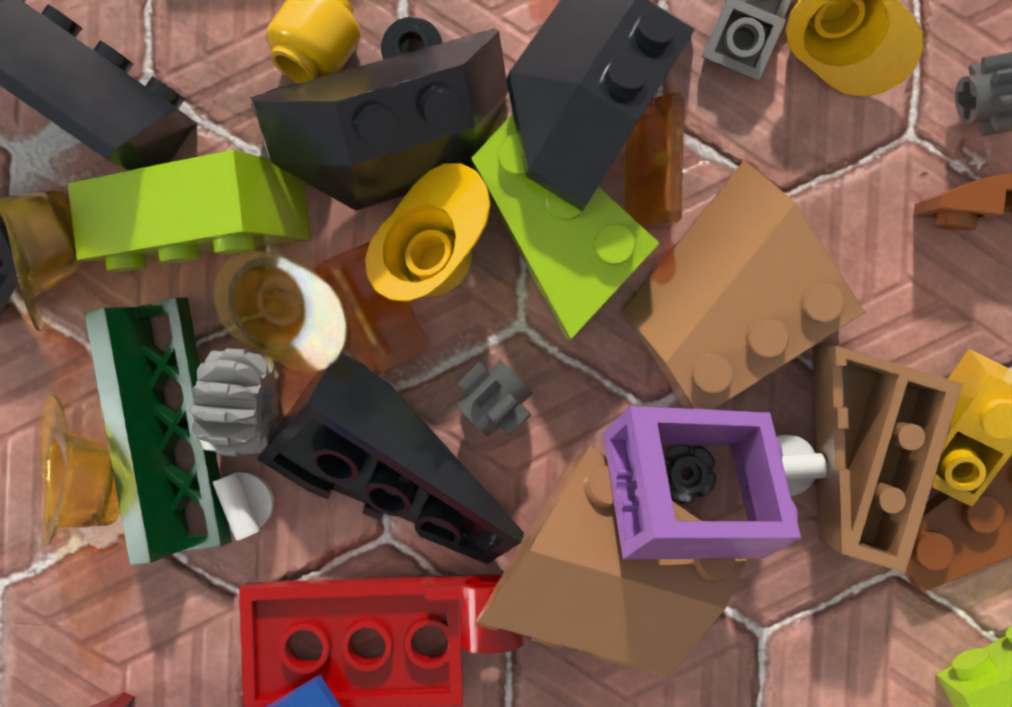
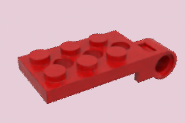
(341, 607)

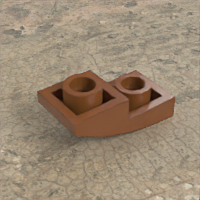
(969, 203)

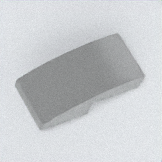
(746, 35)

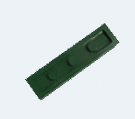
(145, 430)

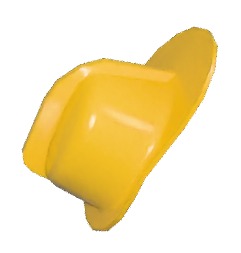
(856, 43)
(430, 235)

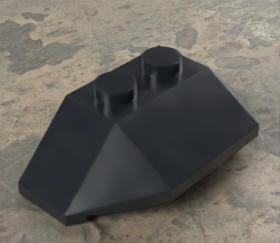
(587, 87)
(387, 122)

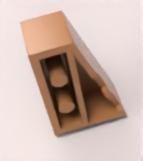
(881, 449)

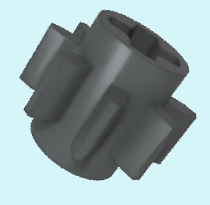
(987, 94)
(494, 398)

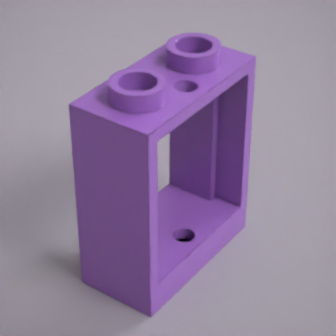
(644, 496)

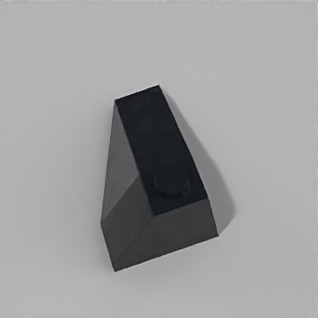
(369, 444)

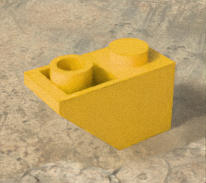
(979, 431)

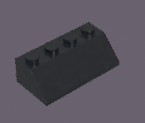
(88, 88)

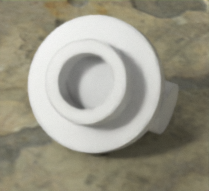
(801, 463)
(245, 501)

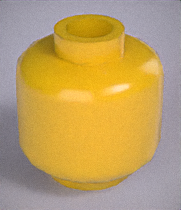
(312, 38)

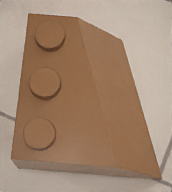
(739, 294)
(580, 593)

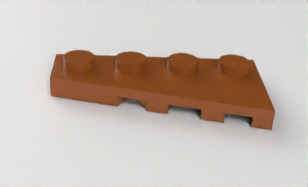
(961, 537)

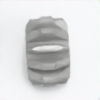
(235, 402)

